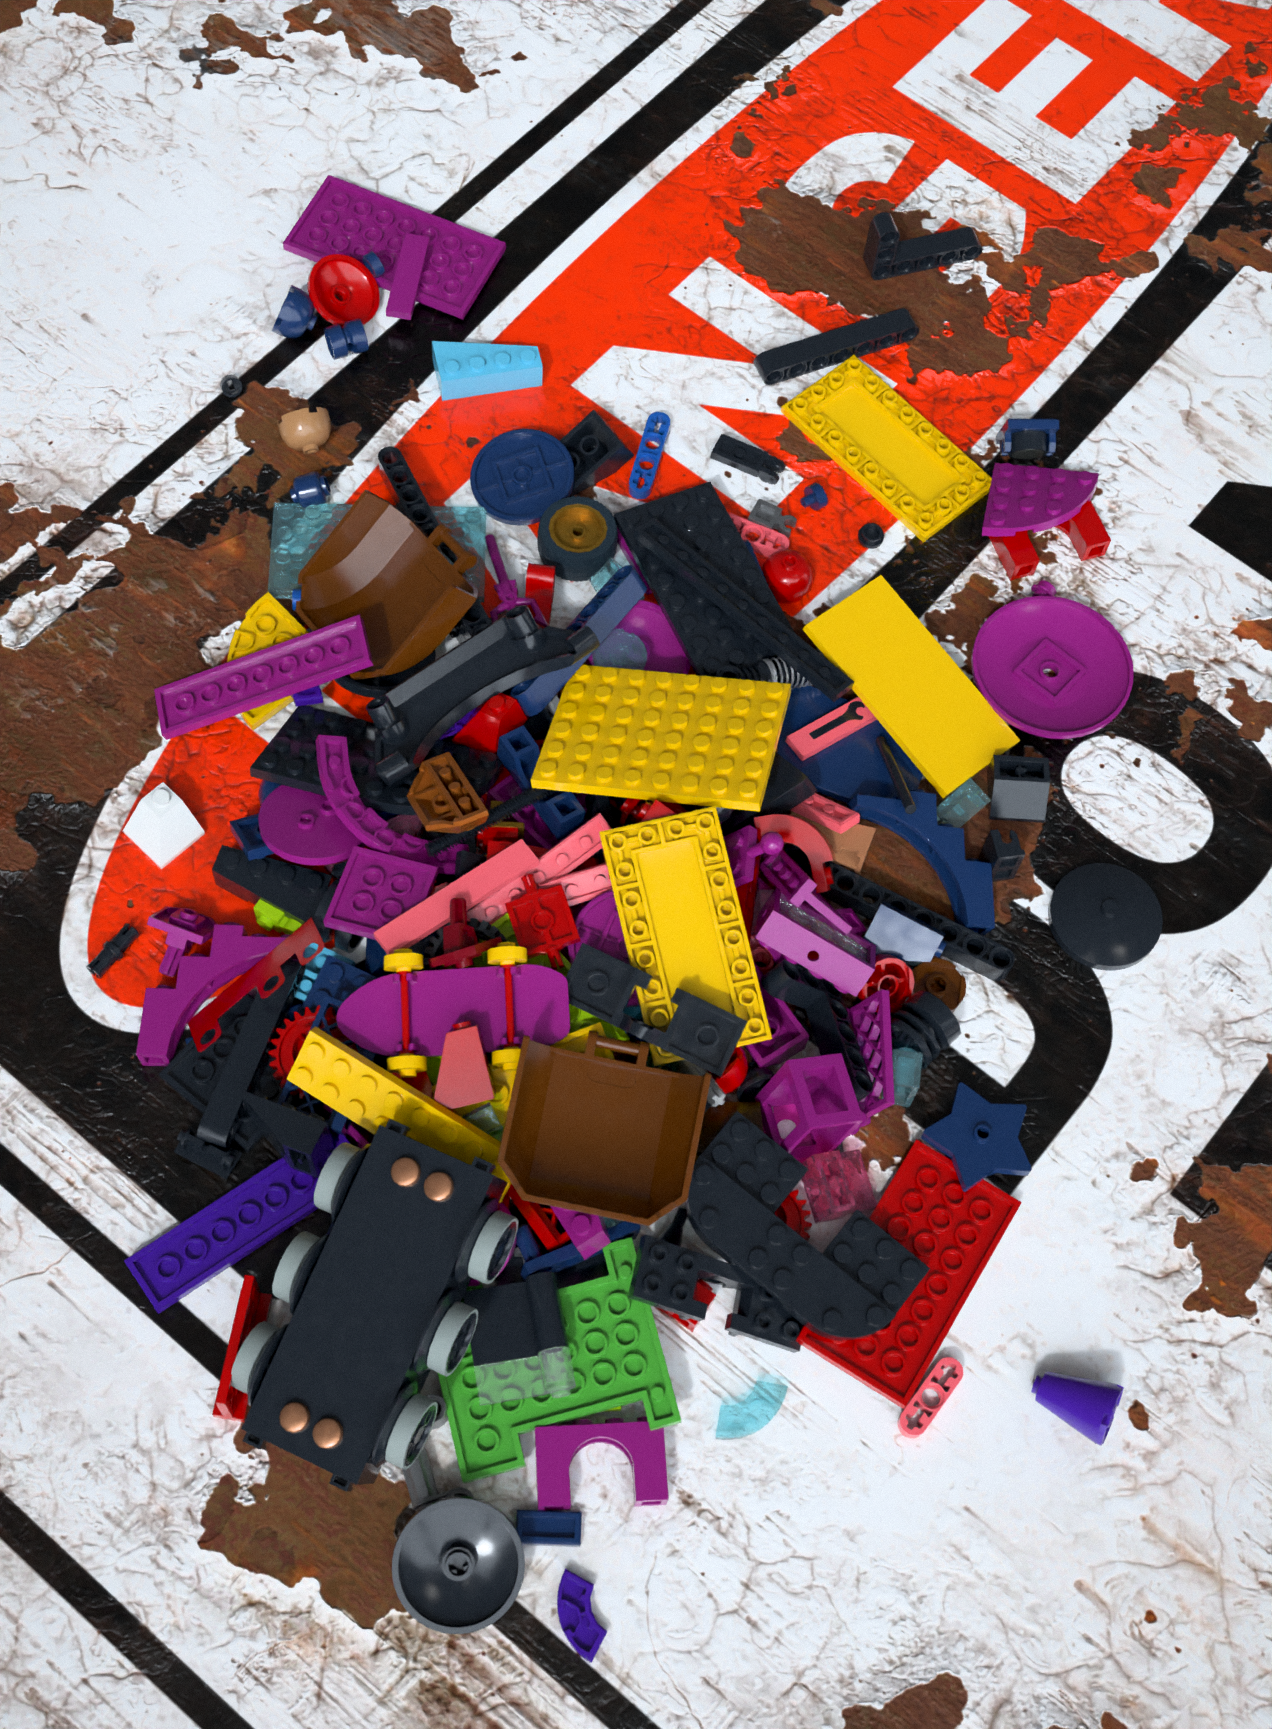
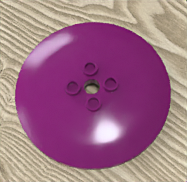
(1058, 635)

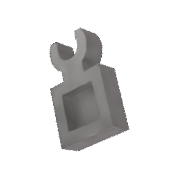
(770, 517)

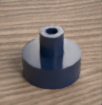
(814, 497)

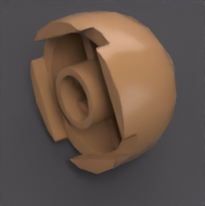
(305, 430)

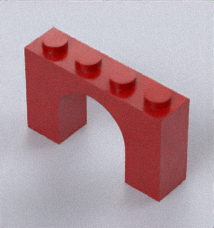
(1083, 530)

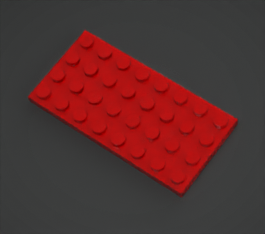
(952, 1236)

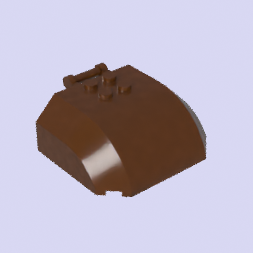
(393, 578)
(602, 1131)

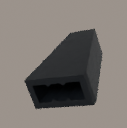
(783, 792)

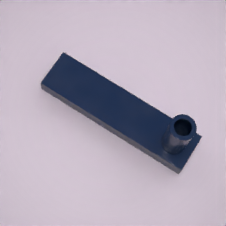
(565, 1256)

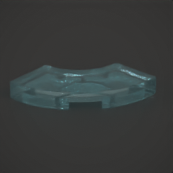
(751, 1414)

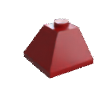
(490, 722)

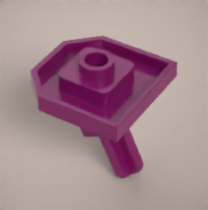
(183, 929)

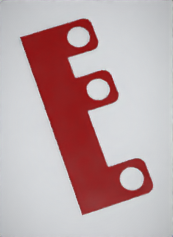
(255, 977)

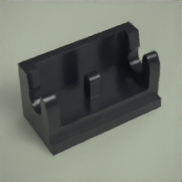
(1003, 856)

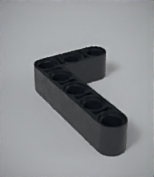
(890, 258)
(826, 1016)

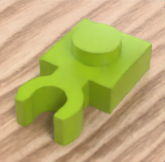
(273, 918)

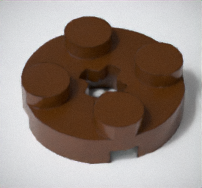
(948, 978)

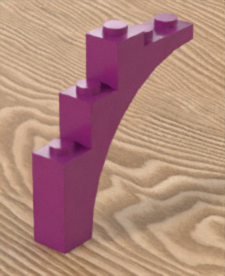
(169, 1009)

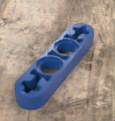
(649, 455)

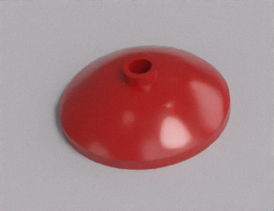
(348, 281)

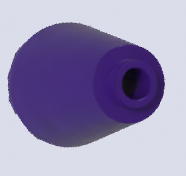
(1079, 1402)

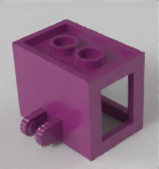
(823, 1101)

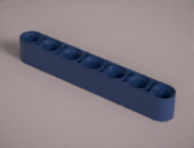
(602, 616)

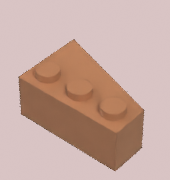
(849, 847)

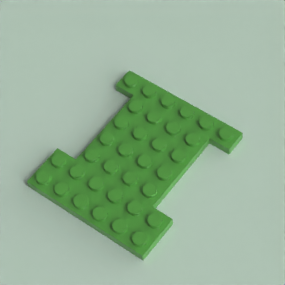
(613, 1364)

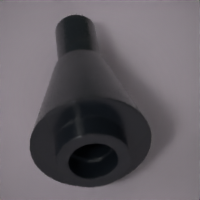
(674, 1231)

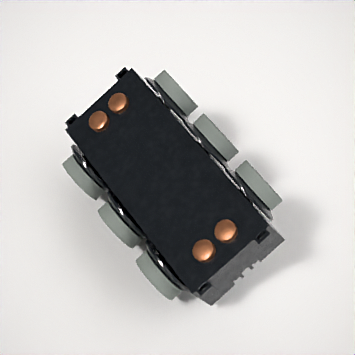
(374, 1306)

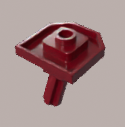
(460, 939)

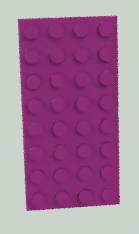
(358, 221)

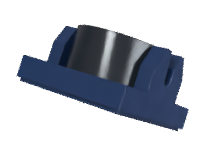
(1028, 438)

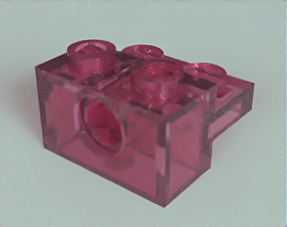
(837, 1185)

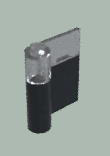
(520, 1341)

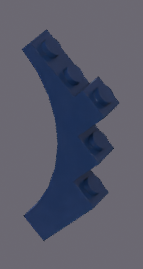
(942, 845)

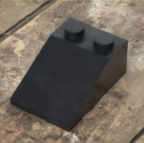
(594, 451)

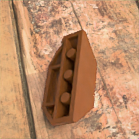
(445, 797)

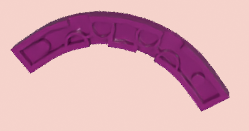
(364, 822)

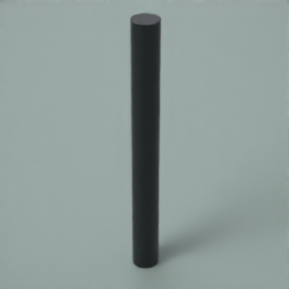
(895, 775)

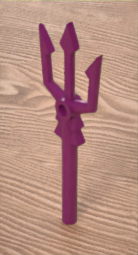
(507, 588)

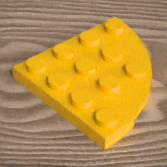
(264, 626)

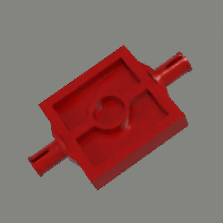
(543, 921)

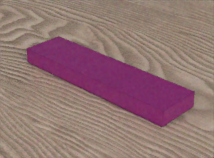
(407, 276)

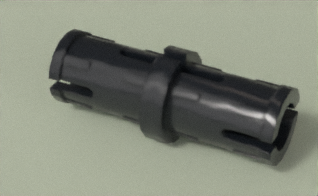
(112, 951)

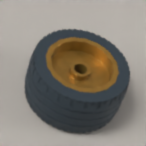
(577, 537)

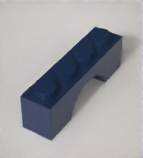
(519, 756)

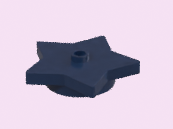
(980, 1138)

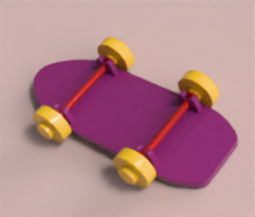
(413, 1011)

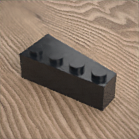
(278, 883)

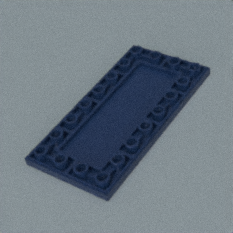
(850, 764)

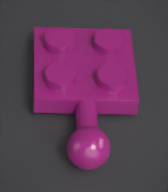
(742, 850)

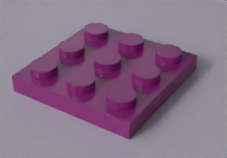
(376, 891)

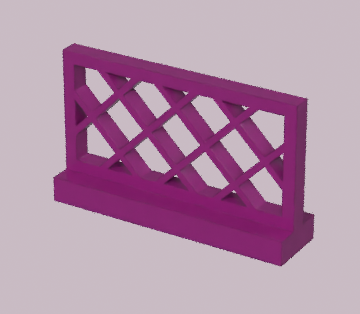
(799, 887)
(861, 1018)

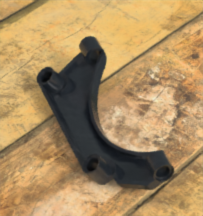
(450, 687)

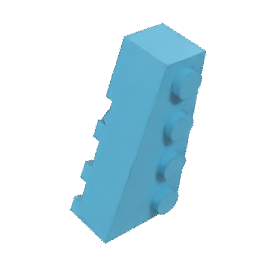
(484, 368)

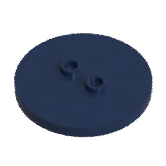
(521, 476)

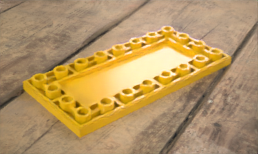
(888, 448)
(911, 685)
(683, 920)

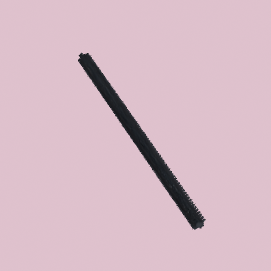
(495, 815)

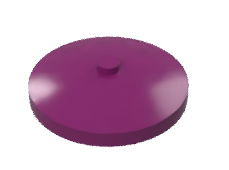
(661, 644)

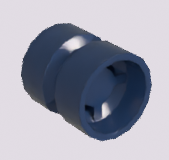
(346, 339)

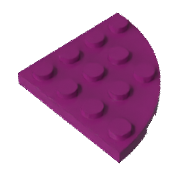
(1034, 498)

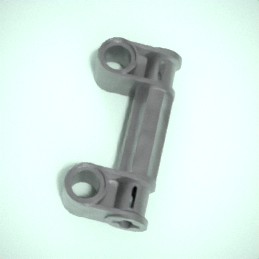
(419, 1476)

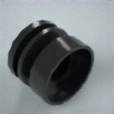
(924, 1026)

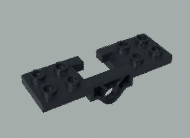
(696, 1032)
(668, 1280)

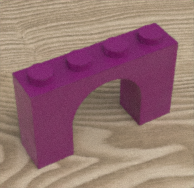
(559, 1444)

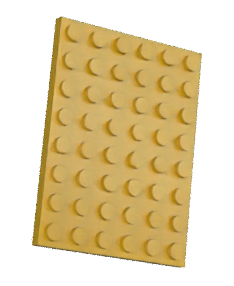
(664, 737)

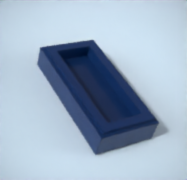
(549, 1528)

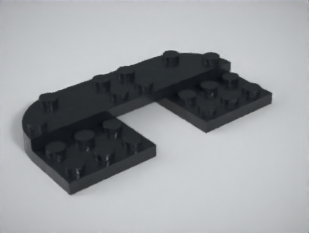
(834, 1293)

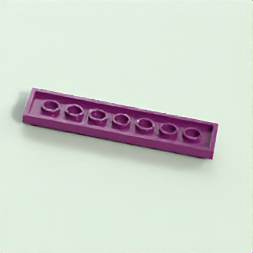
(263, 677)

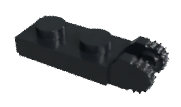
(747, 459)

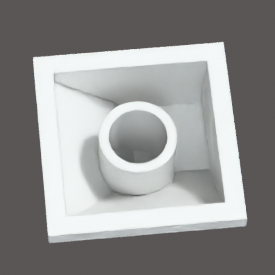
(163, 826)

